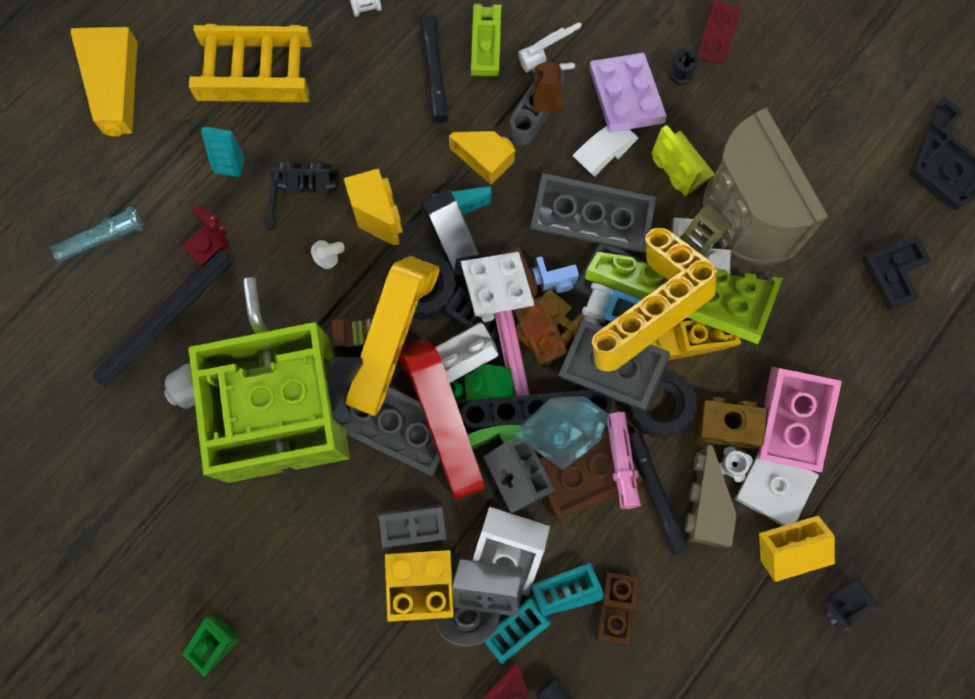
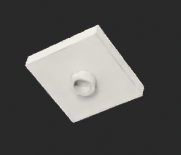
(776, 490)

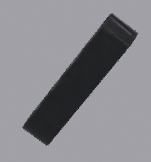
(519, 406)

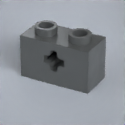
(518, 474)

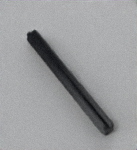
(162, 318)

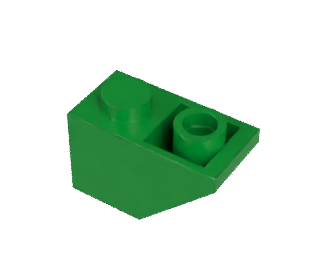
(483, 383)

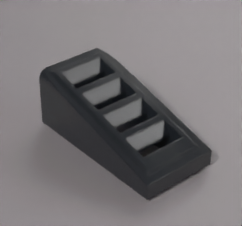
(460, 319)

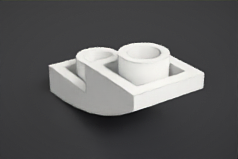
(603, 147)

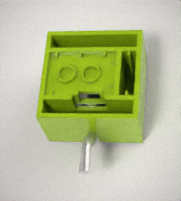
(265, 400)

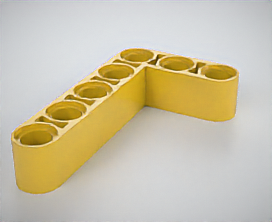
(689, 287)
(403, 288)

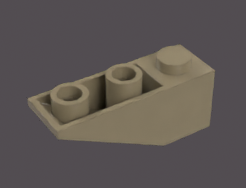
(712, 509)

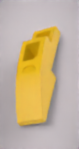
(694, 339)

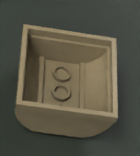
(762, 195)

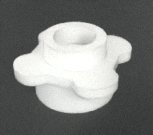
(743, 462)

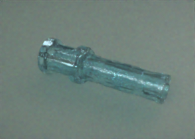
(110, 229)

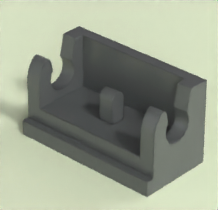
(412, 525)
(488, 587)

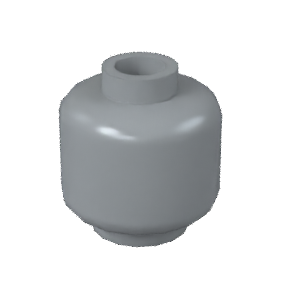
(180, 387)

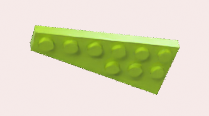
(737, 308)

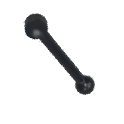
(269, 222)

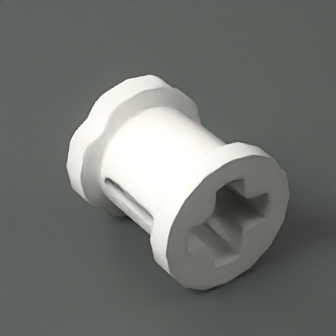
(364, 5)

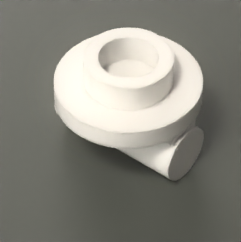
(326, 254)

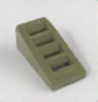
(713, 221)

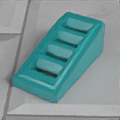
(223, 151)
(472, 199)
(573, 576)
(495, 646)

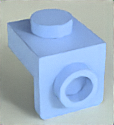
(558, 279)

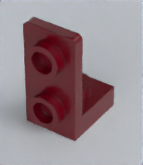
(719, 31)
(207, 239)

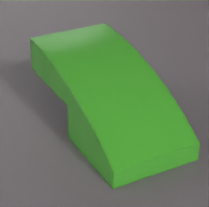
(503, 433)

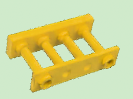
(251, 89)

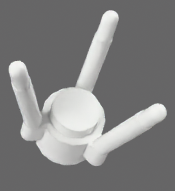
(535, 55)

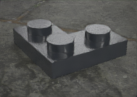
(890, 267)

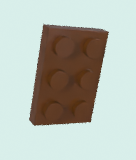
(583, 481)

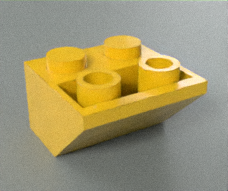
(374, 205)
(419, 586)

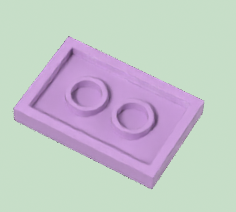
(627, 92)

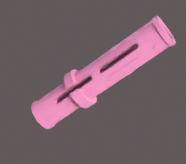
(624, 474)

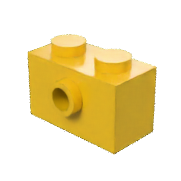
(797, 548)

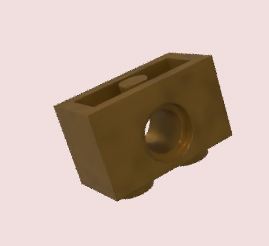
(749, 420)

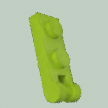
(486, 40)

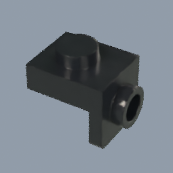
(849, 604)

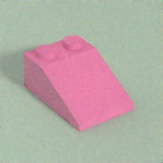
(798, 418)

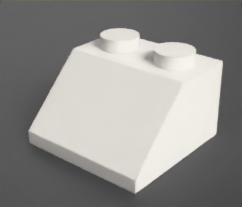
(512, 542)

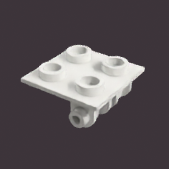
(496, 284)

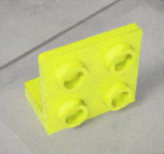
(680, 161)

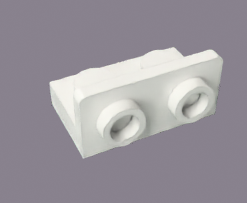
(467, 351)

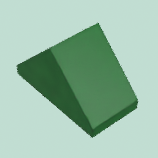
(210, 644)

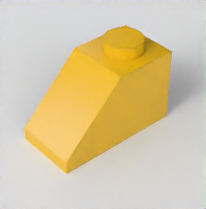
(484, 152)

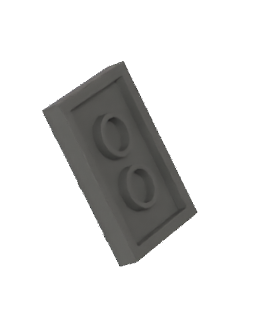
(631, 383)

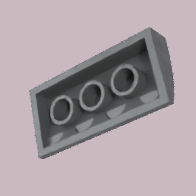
(593, 213)
(396, 430)

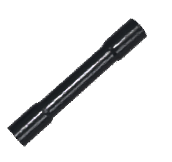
(437, 97)
(669, 524)

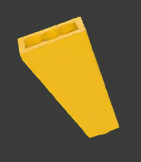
(109, 74)

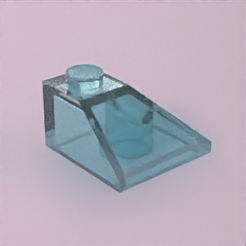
(564, 429)

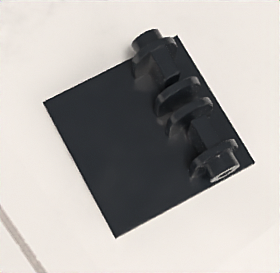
(291, 174)

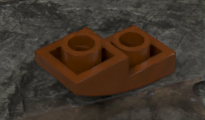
(617, 609)

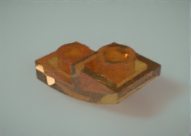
(540, 332)

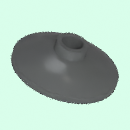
(470, 634)

